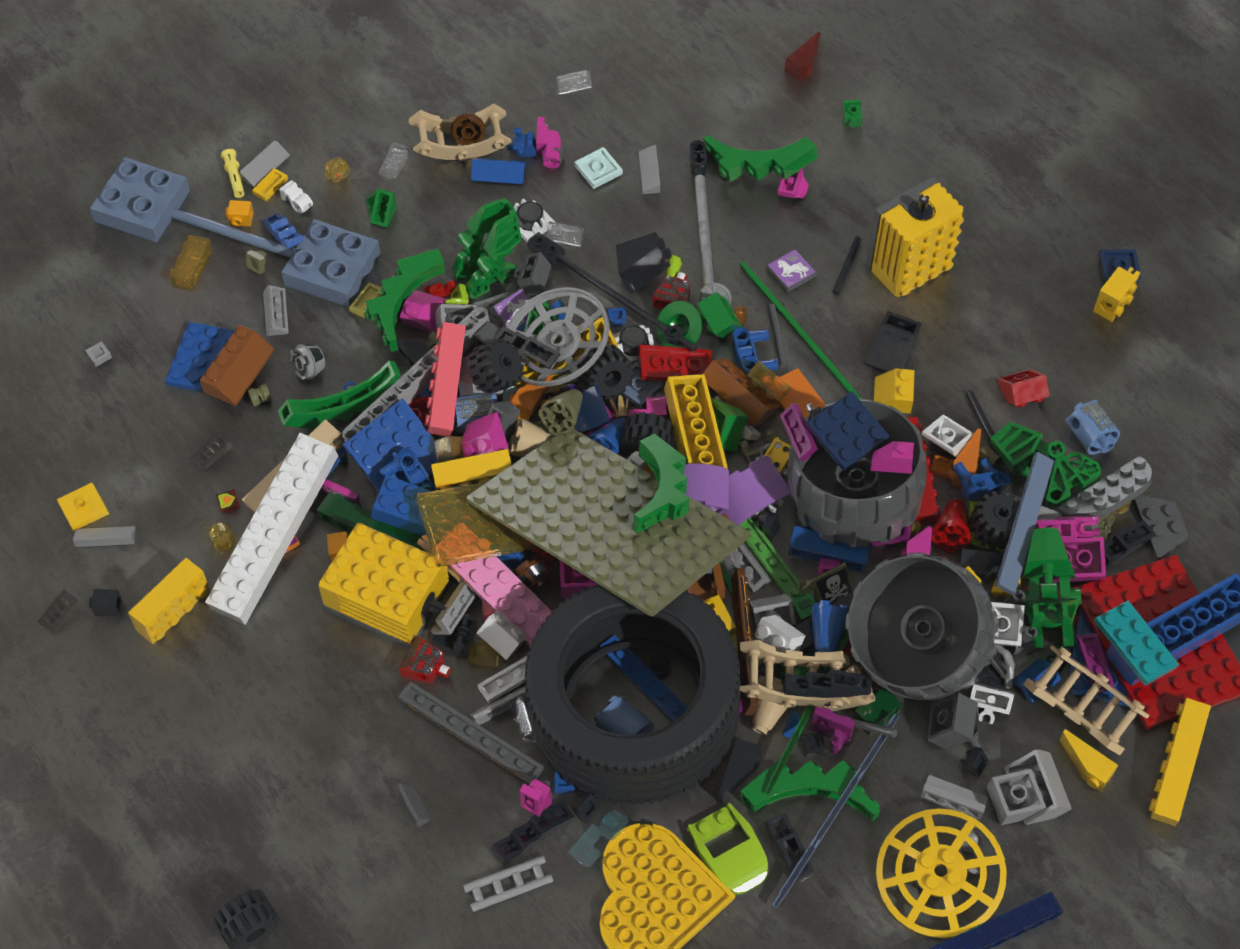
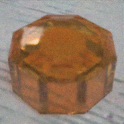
(741, 313)

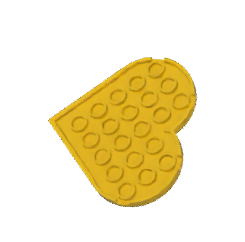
(657, 890)

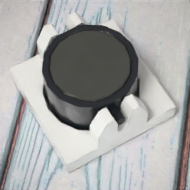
(531, 219)
(630, 339)

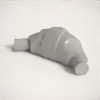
(1004, 665)

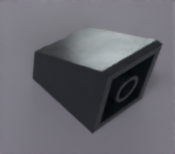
(642, 260)

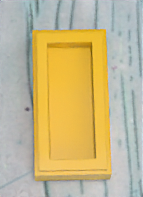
(269, 184)

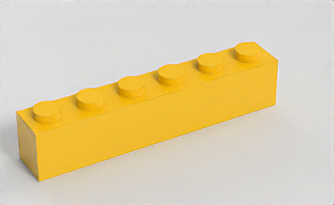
(1180, 761)

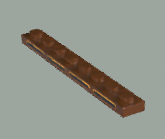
(744, 633)

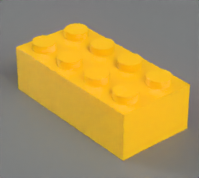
(470, 469)
(169, 601)

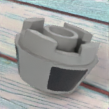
(307, 360)

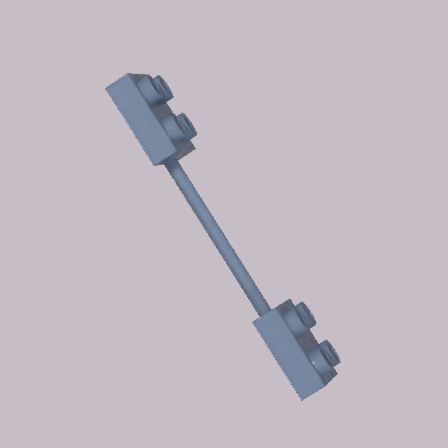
(326, 264)

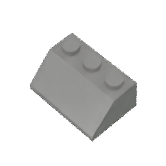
(1048, 782)

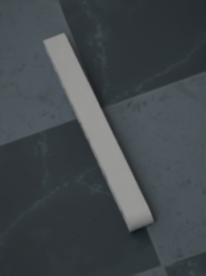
(416, 378)

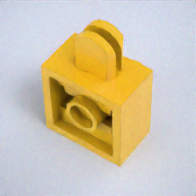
(1116, 293)

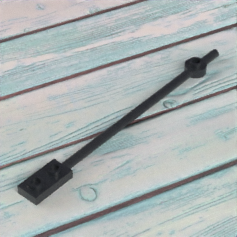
(555, 253)

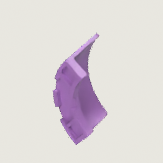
(708, 485)
(754, 489)

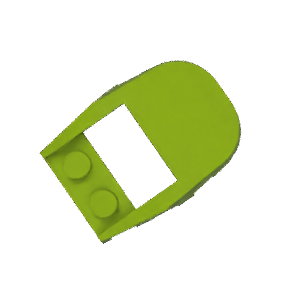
(739, 867)

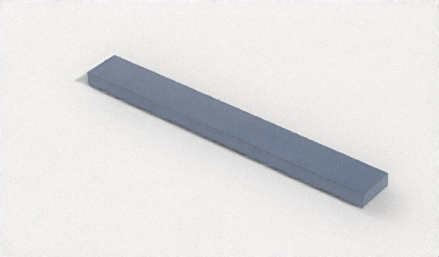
(1024, 523)

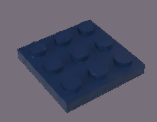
(847, 430)

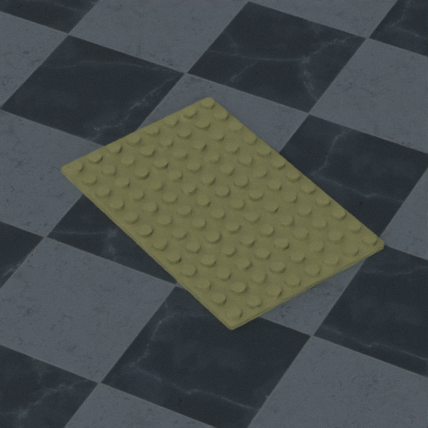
(581, 509)

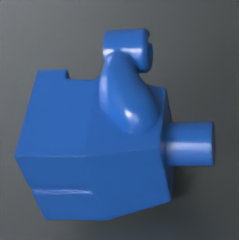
(523, 144)

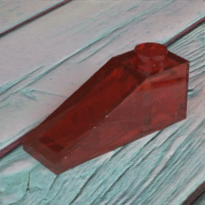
(800, 62)

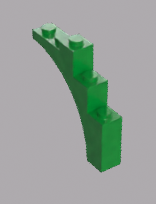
(783, 160)
(395, 290)
(339, 406)
(670, 497)
(809, 781)

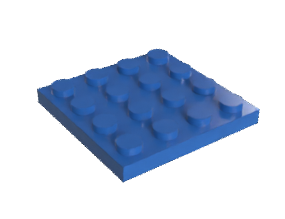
(195, 355)
(385, 437)

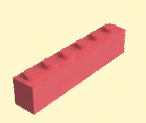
(446, 379)

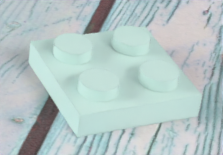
(598, 167)

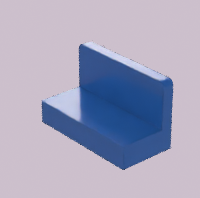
(1034, 672)

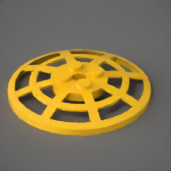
(942, 886)

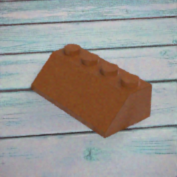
(236, 366)
(737, 390)

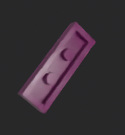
(798, 432)
(1094, 657)

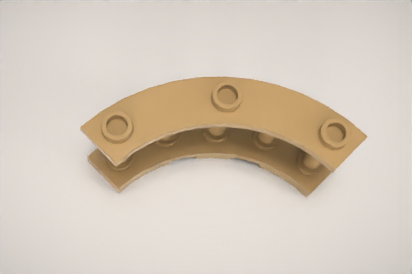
(433, 123)
(759, 650)
(1076, 713)

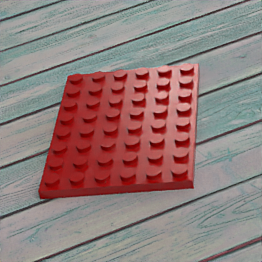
(1204, 675)

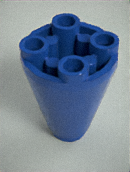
(610, 435)
(828, 625)

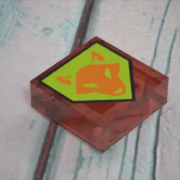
(228, 501)

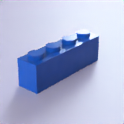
(808, 545)

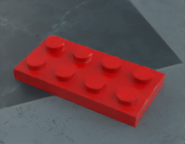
(661, 362)

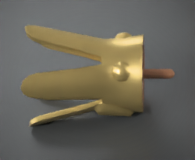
(622, 410)

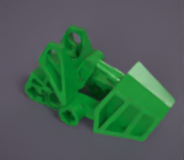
(503, 231)
(1017, 448)
(1049, 558)

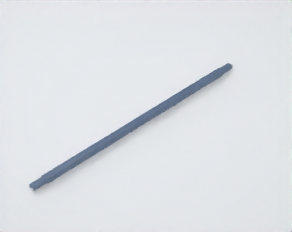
(833, 814)

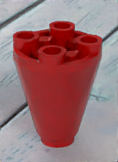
(952, 527)

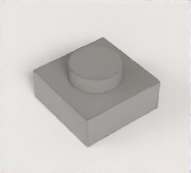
(98, 354)

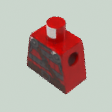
(672, 290)
(423, 662)

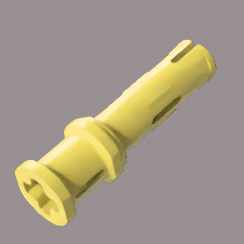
(232, 166)

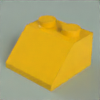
(895, 389)

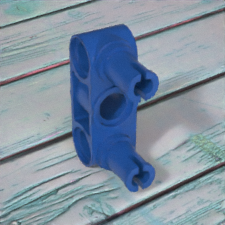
(745, 350)
(413, 469)
(978, 485)

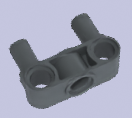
(1027, 633)

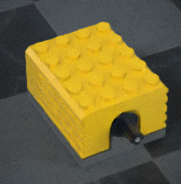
(914, 237)
(384, 585)

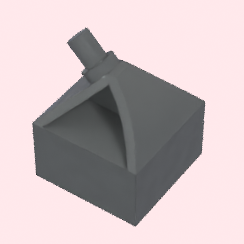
(954, 722)

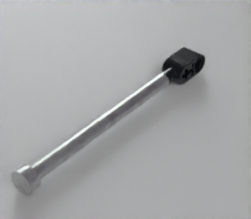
(698, 155)

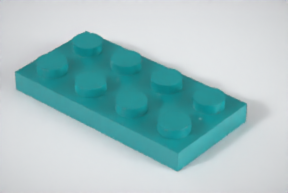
(1136, 643)

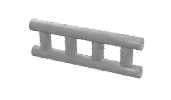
(502, 895)

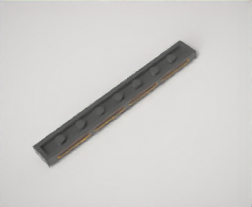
(471, 733)

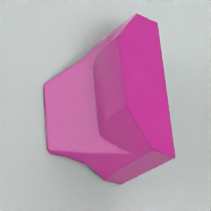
(794, 186)

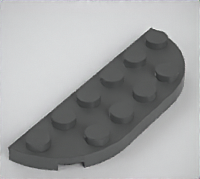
(1111, 491)

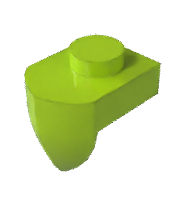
(459, 296)

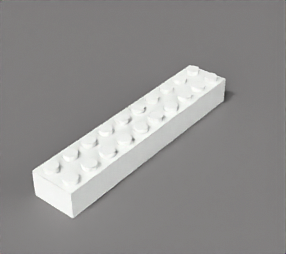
(272, 528)

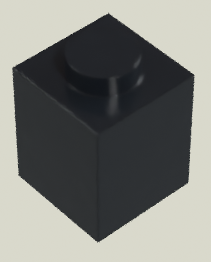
(105, 602)

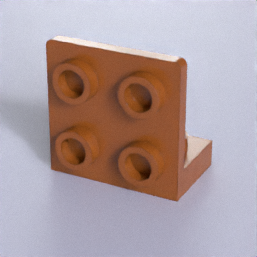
(709, 585)

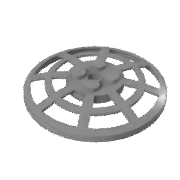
(562, 329)

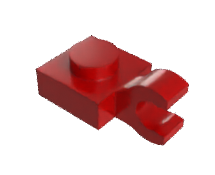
(439, 290)

